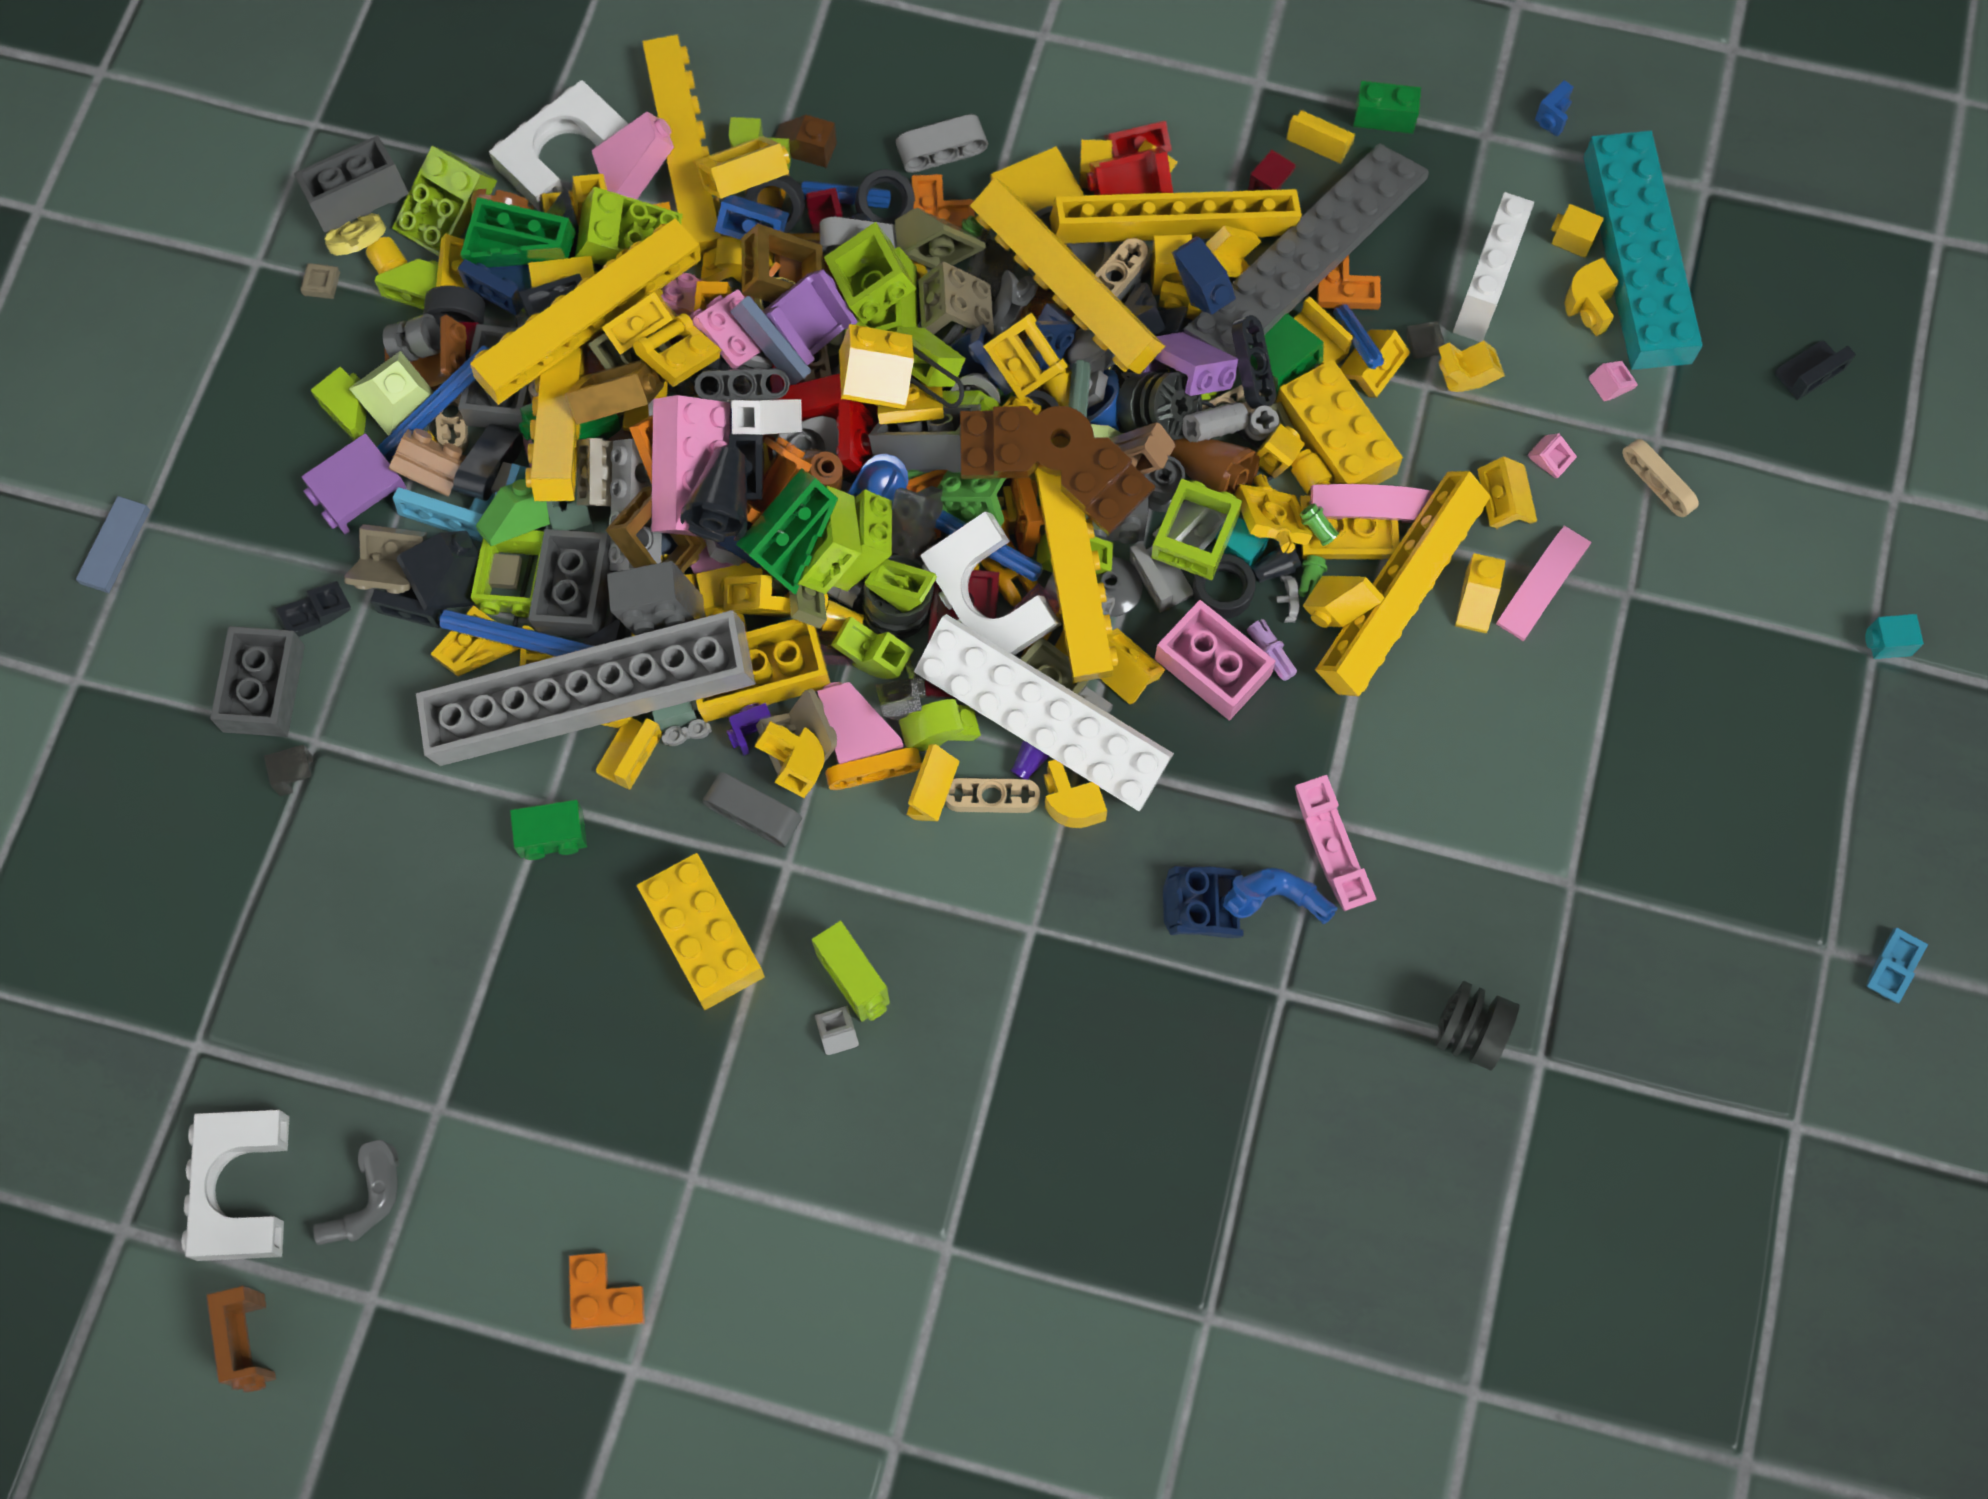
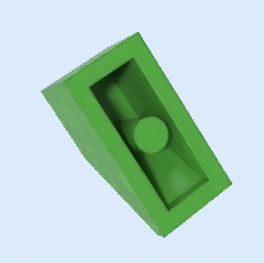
(512, 514)

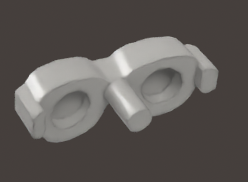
(1292, 598)
(676, 735)

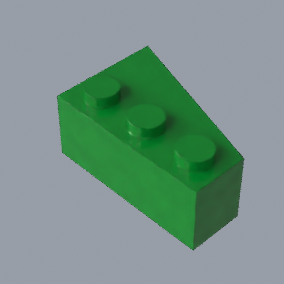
(515, 235)
(789, 529)

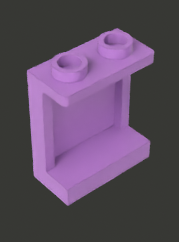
(810, 314)
(1205, 365)
(351, 482)

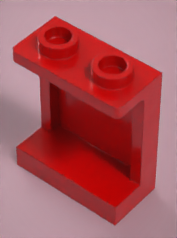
(1131, 174)

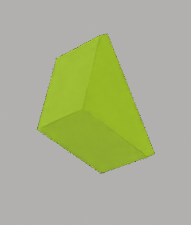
(900, 584)

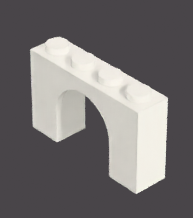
(573, 112)
(1493, 267)
(763, 416)
(953, 563)
(215, 1142)

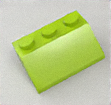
(902, 313)

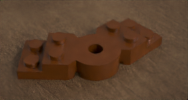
(1092, 470)

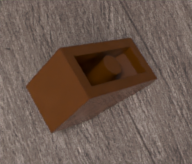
(809, 139)

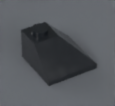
(442, 570)

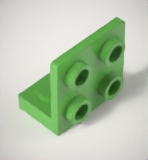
(970, 497)

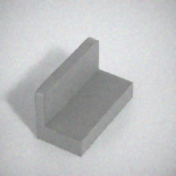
(1163, 581)

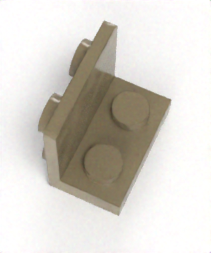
(954, 296)
(594, 472)

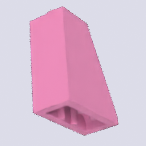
(634, 155)
(857, 724)

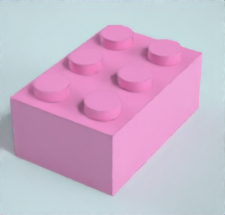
(1214, 659)

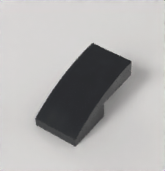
(316, 610)

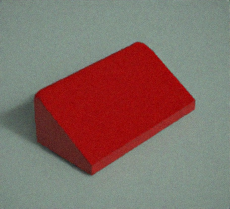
(1131, 140)

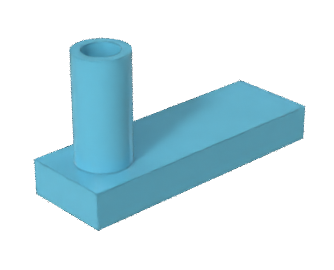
(439, 513)

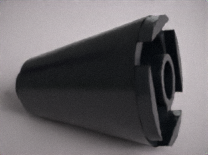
(719, 497)

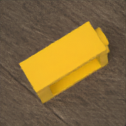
(743, 166)

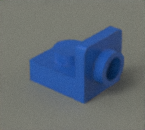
(1552, 109)

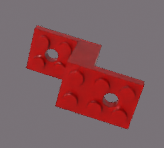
(853, 418)

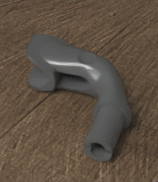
(1011, 300)
(379, 1164)

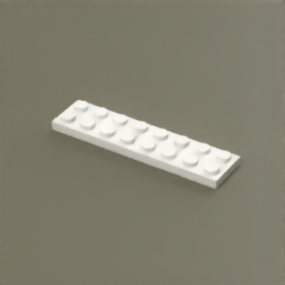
(1043, 712)

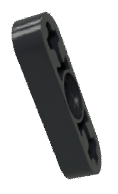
(1259, 350)

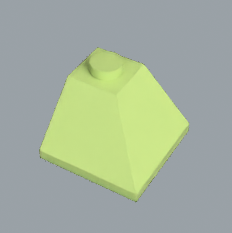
(392, 392)

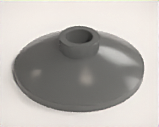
(1126, 590)

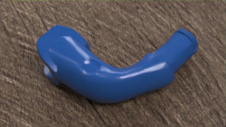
(1251, 891)

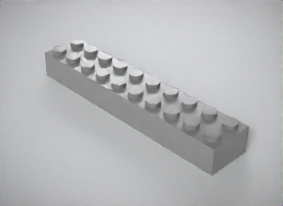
(585, 688)

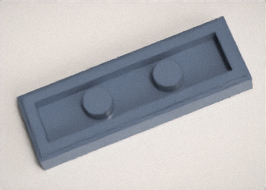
(770, 340)
(113, 544)

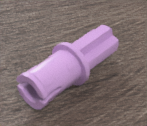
(1268, 643)

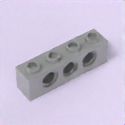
(627, 481)

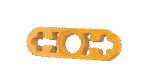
(873, 768)

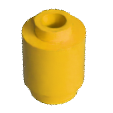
(385, 255)
(1310, 470)

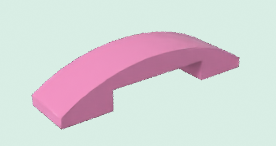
(1370, 501)
(1543, 583)
(1332, 844)

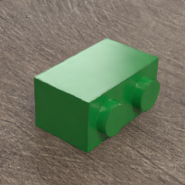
(1387, 107)
(548, 829)

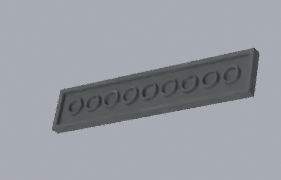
(1314, 246)

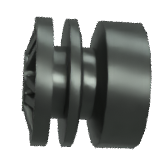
(1157, 399)
(884, 617)
(1477, 1025)

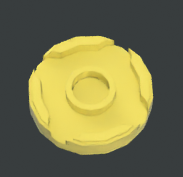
(355, 235)

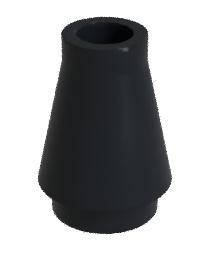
(1276, 565)

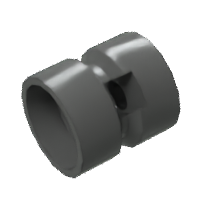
(413, 337)
(1166, 482)

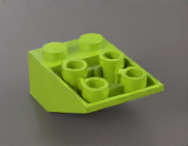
(441, 199)
(615, 223)

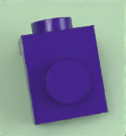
(745, 724)

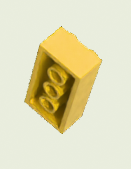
(1339, 427)
(784, 665)
(701, 931)

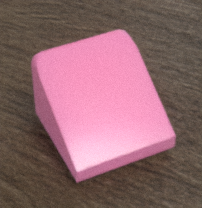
(1612, 380)
(1552, 454)

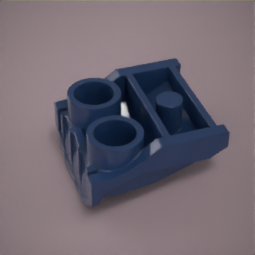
(1196, 899)

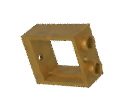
(755, 260)
(613, 391)
(629, 523)

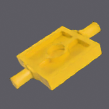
(1272, 514)

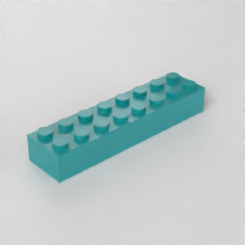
(1642, 250)

